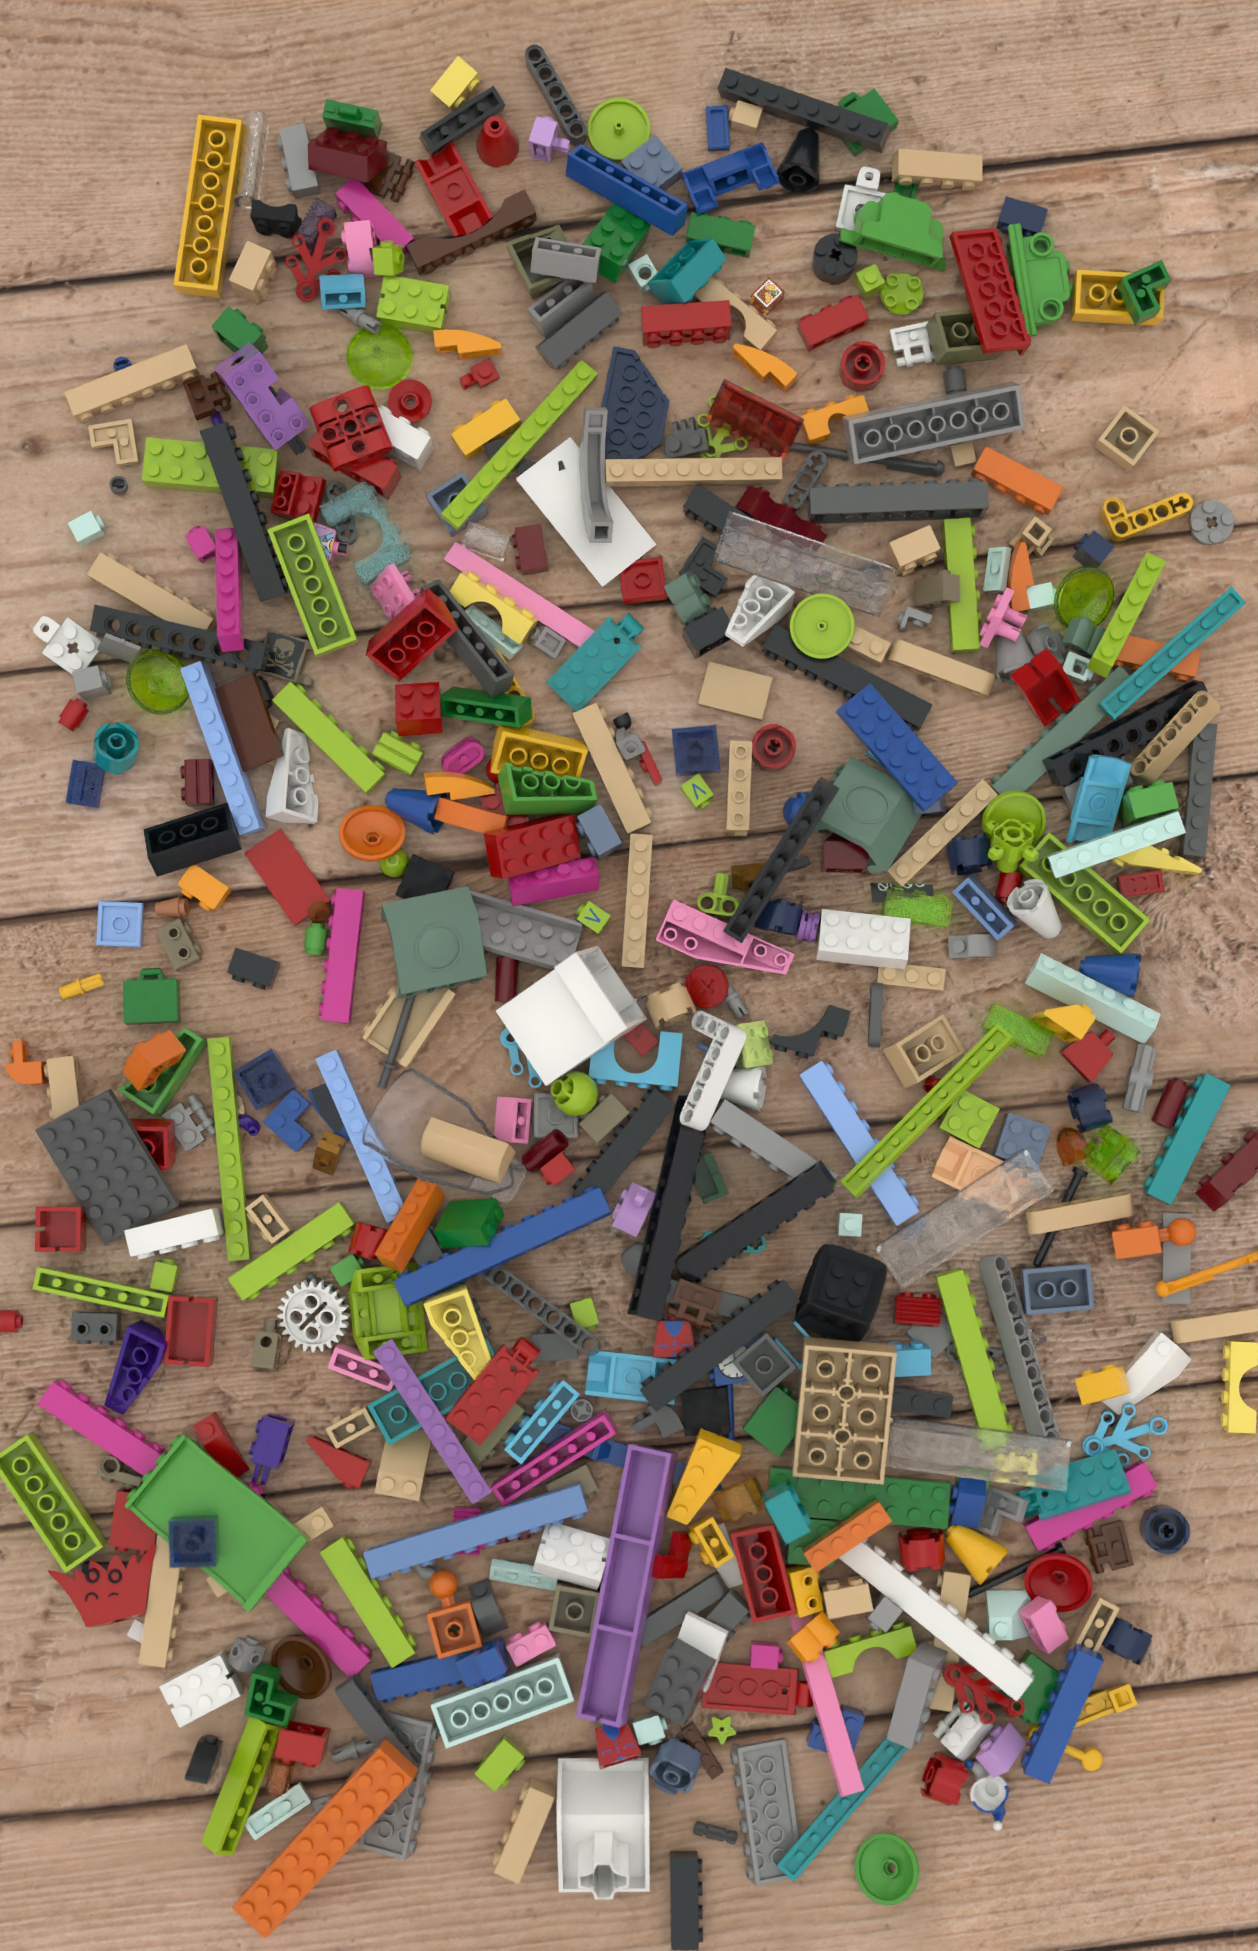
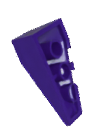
(137, 1362)

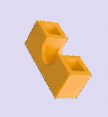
(816, 422)

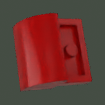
(297, 495)

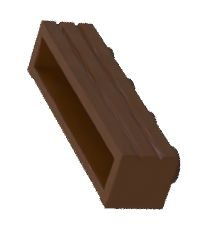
(707, 1757)

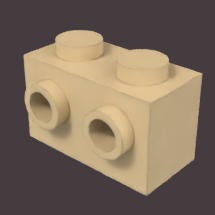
(268, 1218)
(352, 1426)

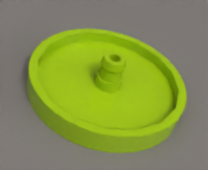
(618, 128)
(822, 626)
(1018, 806)

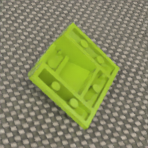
(380, 1313)

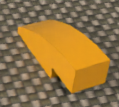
(466, 343)
(765, 366)
(456, 784)

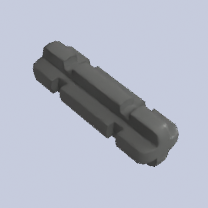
(715, 1833)

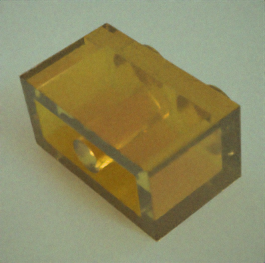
(739, 1499)

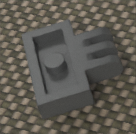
(686, 441)

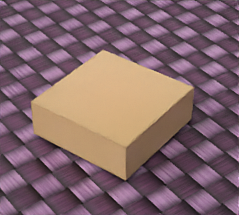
(963, 454)

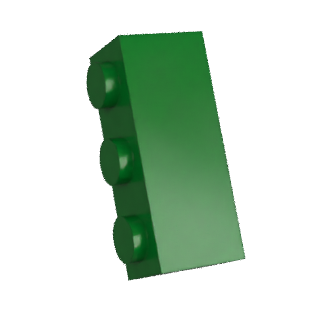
(729, 235)

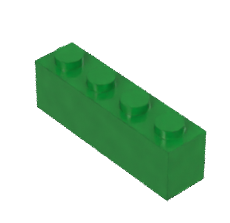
(480, 707)

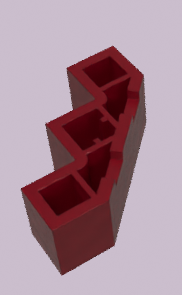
(762, 508)
(1234, 1172)

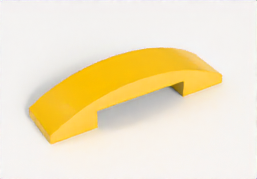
(1105, 1702)

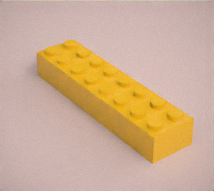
(209, 207)

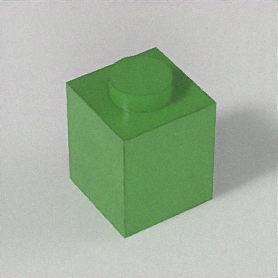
(345, 1269)

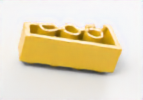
(704, 1470)

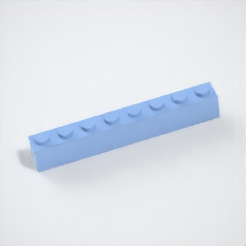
(222, 750)
(355, 1122)
(856, 1139)

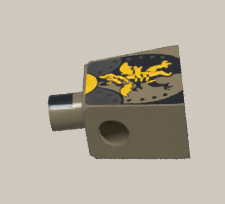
(267, 1357)

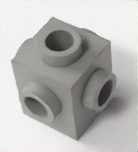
(246, 1654)

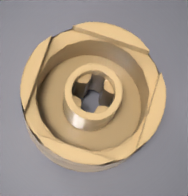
(670, 1006)

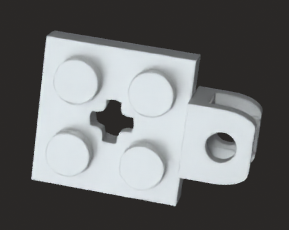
(857, 196)
(60, 637)

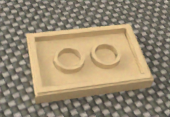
(735, 691)

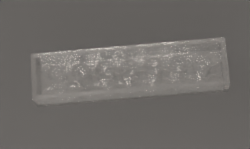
(804, 563)
(964, 1218)
(978, 1453)

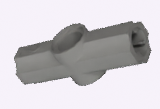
(1139, 1078)

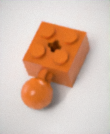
(1147, 1237)
(448, 1642)

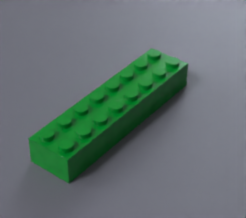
(905, 1499)

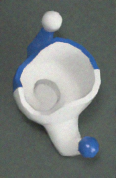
(988, 1793)

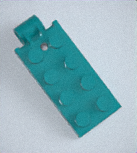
(596, 661)
(1089, 1483)

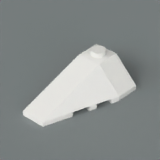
(758, 609)
(291, 788)
(1150, 1370)

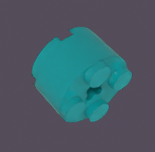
(116, 747)

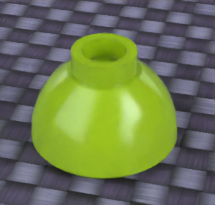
(395, 865)

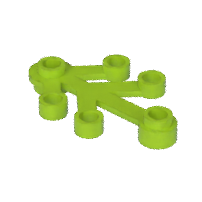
(721, 434)

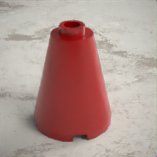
(497, 143)

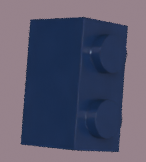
(1028, 215)
(1092, 550)

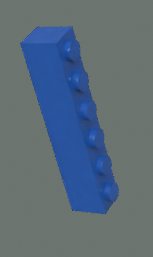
(626, 190)
(418, 1675)
(1062, 1713)

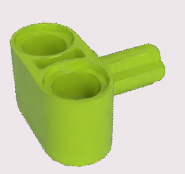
(718, 898)

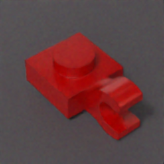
(482, 373)

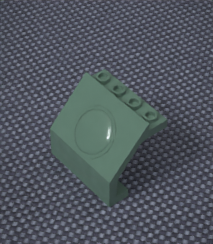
(870, 812)
(435, 941)

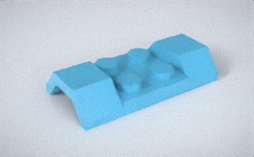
(1098, 798)
(621, 1374)

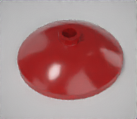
(1065, 1590)

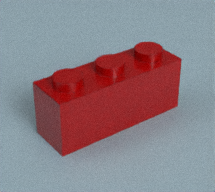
(832, 322)

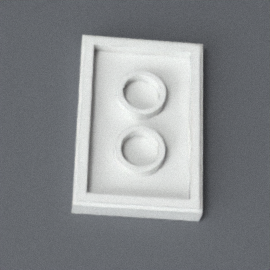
(705, 1637)

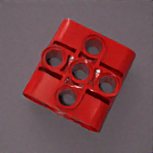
(341, 449)

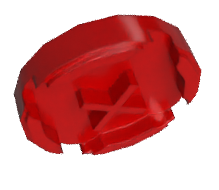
(707, 986)

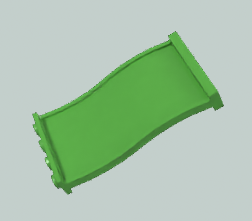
(252, 1534)

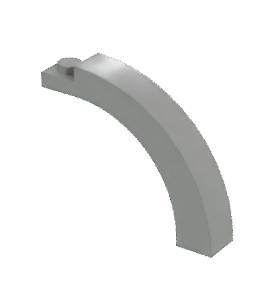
(592, 476)

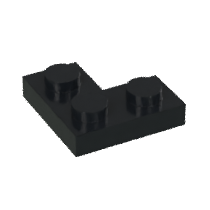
(699, 564)

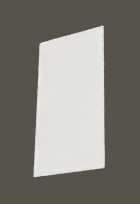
(559, 499)

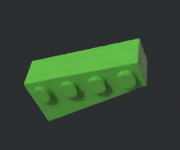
(544, 793)
(160, 1094)

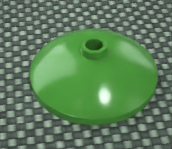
(875, 1872)

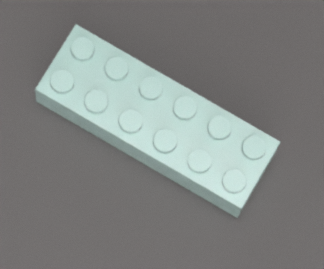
(497, 1704)

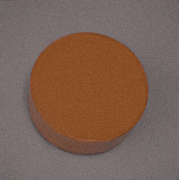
(319, 912)

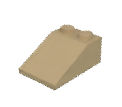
(924, 1051)
(404, 1466)

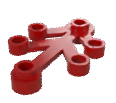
(314, 263)
(979, 1690)

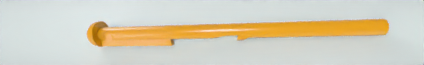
(1164, 1289)

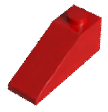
(220, 1444)
(343, 1463)

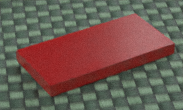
(286, 876)

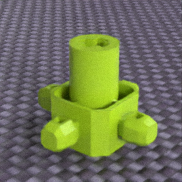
(1011, 843)

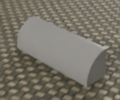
(1176, 1262)

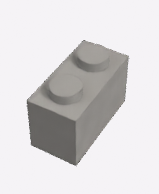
(92, 682)
(883, 1613)

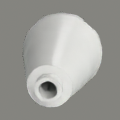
(1035, 908)
(746, 1087)

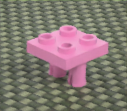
(392, 590)
(996, 617)

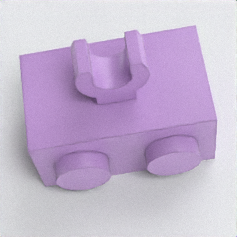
(545, 140)
(633, 1210)
(1000, 1749)

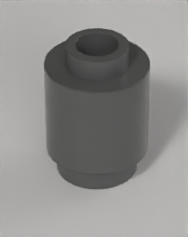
(954, 380)

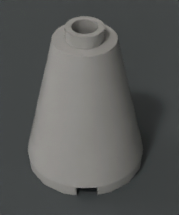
(1011, 656)

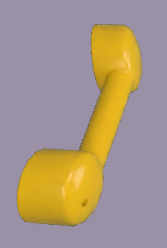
(1090, 1757)

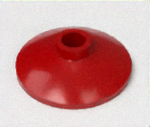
(406, 391)

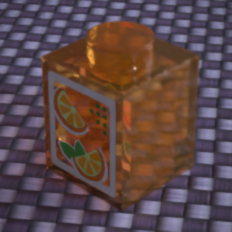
(767, 296)

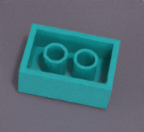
(687, 271)
(784, 1509)

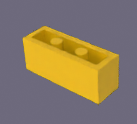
(485, 428)

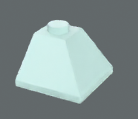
(1002, 1614)

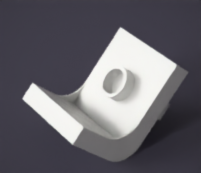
(603, 1827)

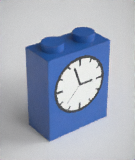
(726, 1371)

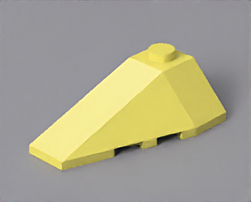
(1156, 859)
(457, 1323)

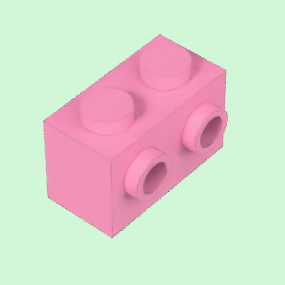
(512, 1119)
(1043, 1624)
(530, 1643)

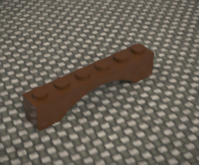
(432, 252)

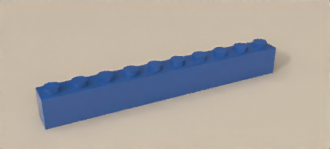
(504, 1246)

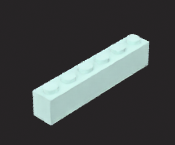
(1116, 844)
(1107, 1004)

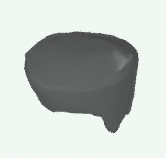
(631, 1258)

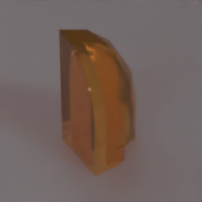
(1071, 1145)

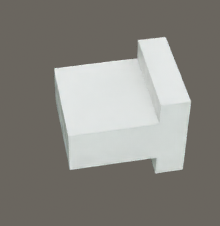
(571, 1014)

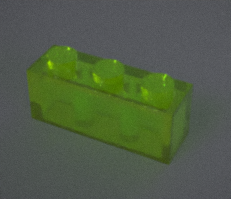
(918, 907)
(1027, 1034)

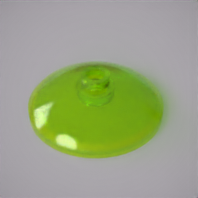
(382, 369)
(1093, 598)
(165, 674)

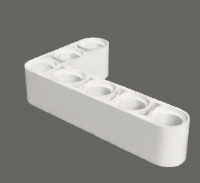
(715, 1069)

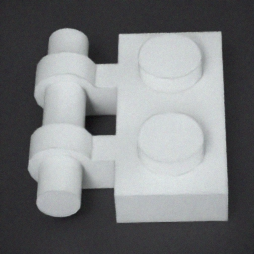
(908, 338)

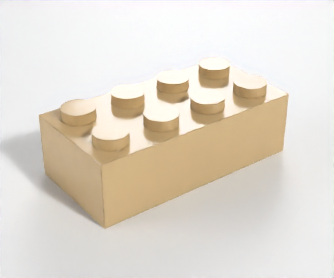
(521, 1836)

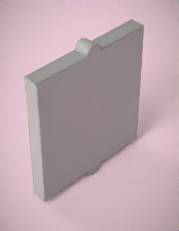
(118, 648)
(935, 1337)

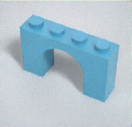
(662, 1073)

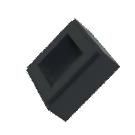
(799, 863)

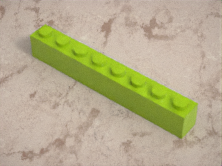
(971, 1349)

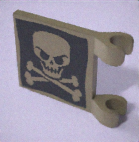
(287, 657)

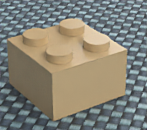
(253, 273)
(1126, 438)
(913, 550)
(846, 1596)

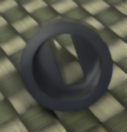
(623, 721)

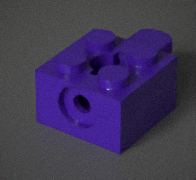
(270, 1444)

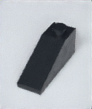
(204, 1759)

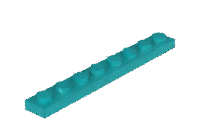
(1172, 653)
(839, 1810)

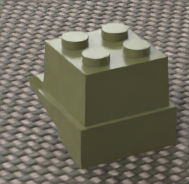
(521, 255)

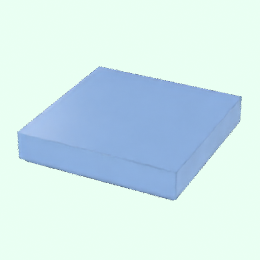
(120, 924)

